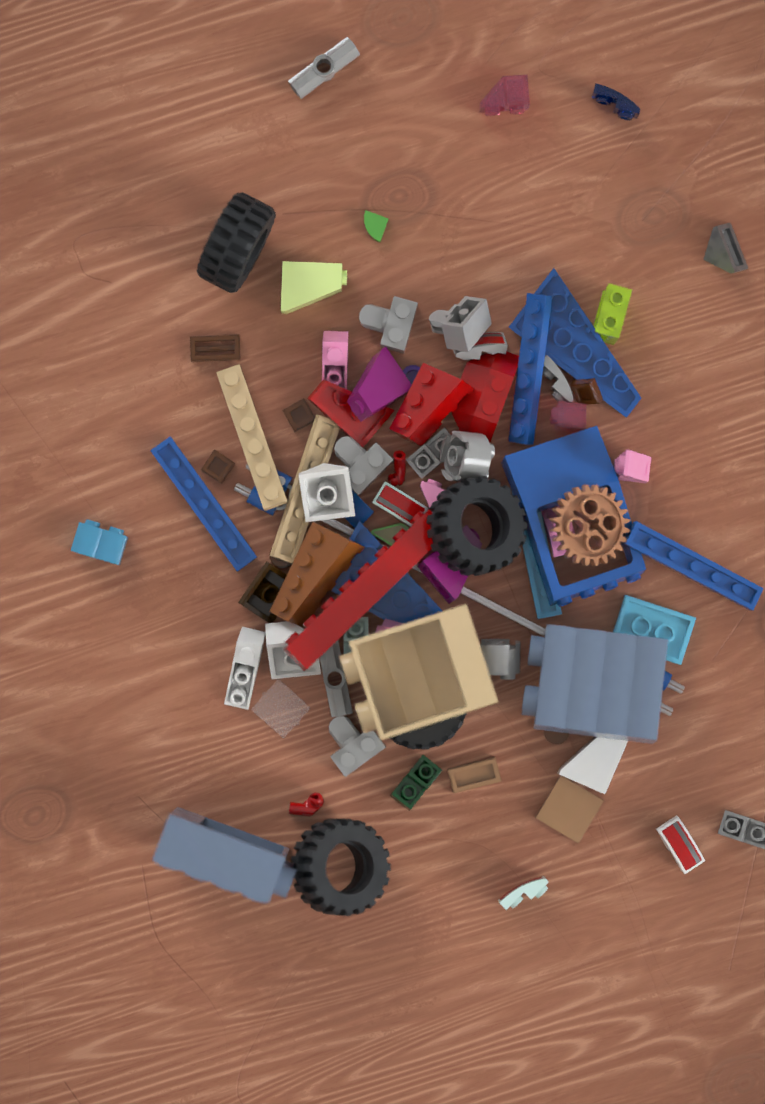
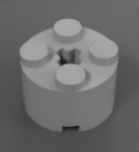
(466, 456)
(501, 657)

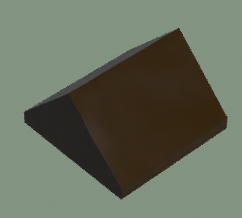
(263, 592)

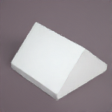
(326, 492)

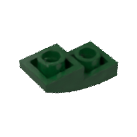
(416, 782)

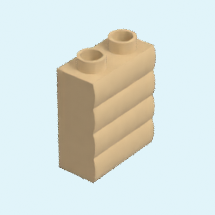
(419, 673)

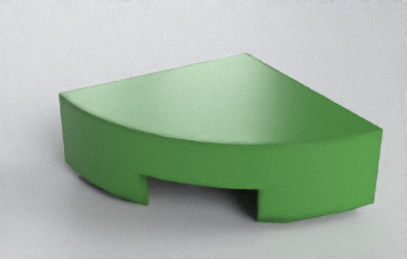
(375, 225)

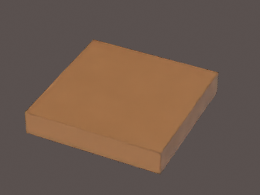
(569, 809)

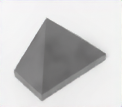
(725, 250)

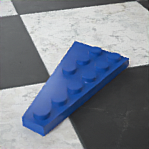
(579, 348)
(404, 601)

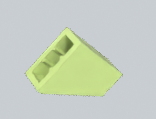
(309, 283)

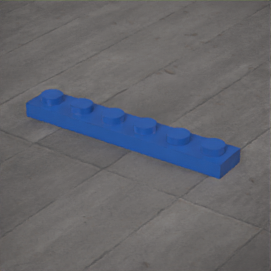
(530, 369)
(203, 503)
(693, 565)

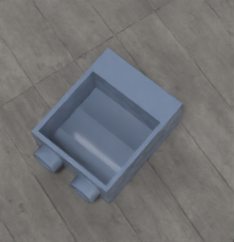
(596, 683)
(224, 856)

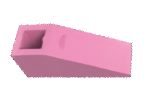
(335, 357)
(632, 467)

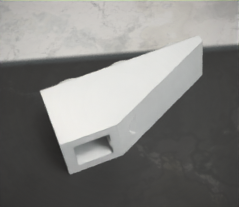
(244, 667)

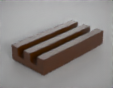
(236, 348)

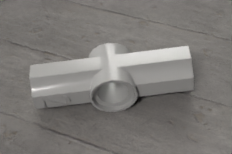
(336, 57)
(337, 695)

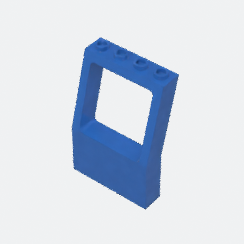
(541, 478)

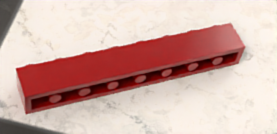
(361, 594)

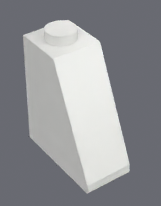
(594, 763)

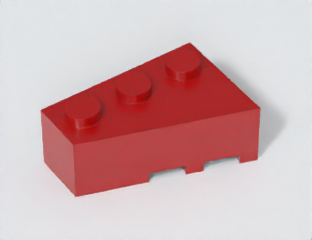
(428, 403)

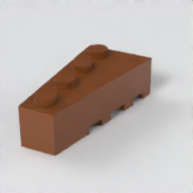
(313, 573)

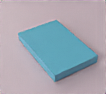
(652, 620)

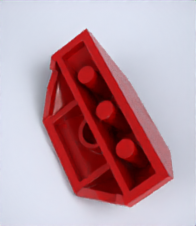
(491, 383)

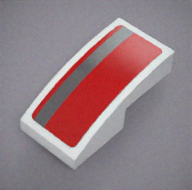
(680, 844)

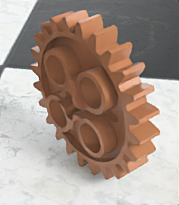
(601, 507)

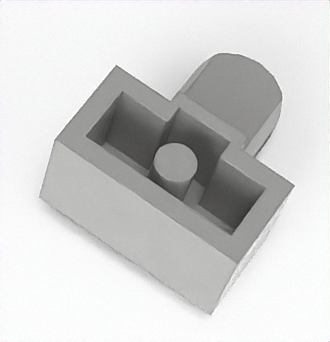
(392, 322)
(462, 323)
(362, 464)
(354, 747)

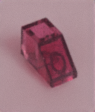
(508, 94)
(568, 416)

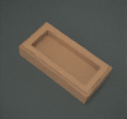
(474, 775)

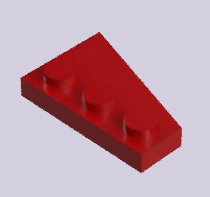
(333, 403)

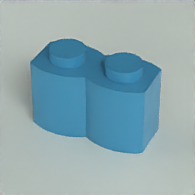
(99, 543)

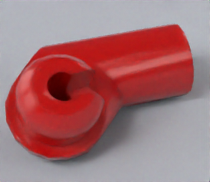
(398, 476)
(309, 807)

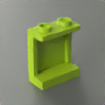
(612, 313)

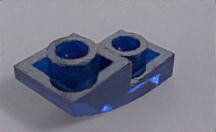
(623, 106)

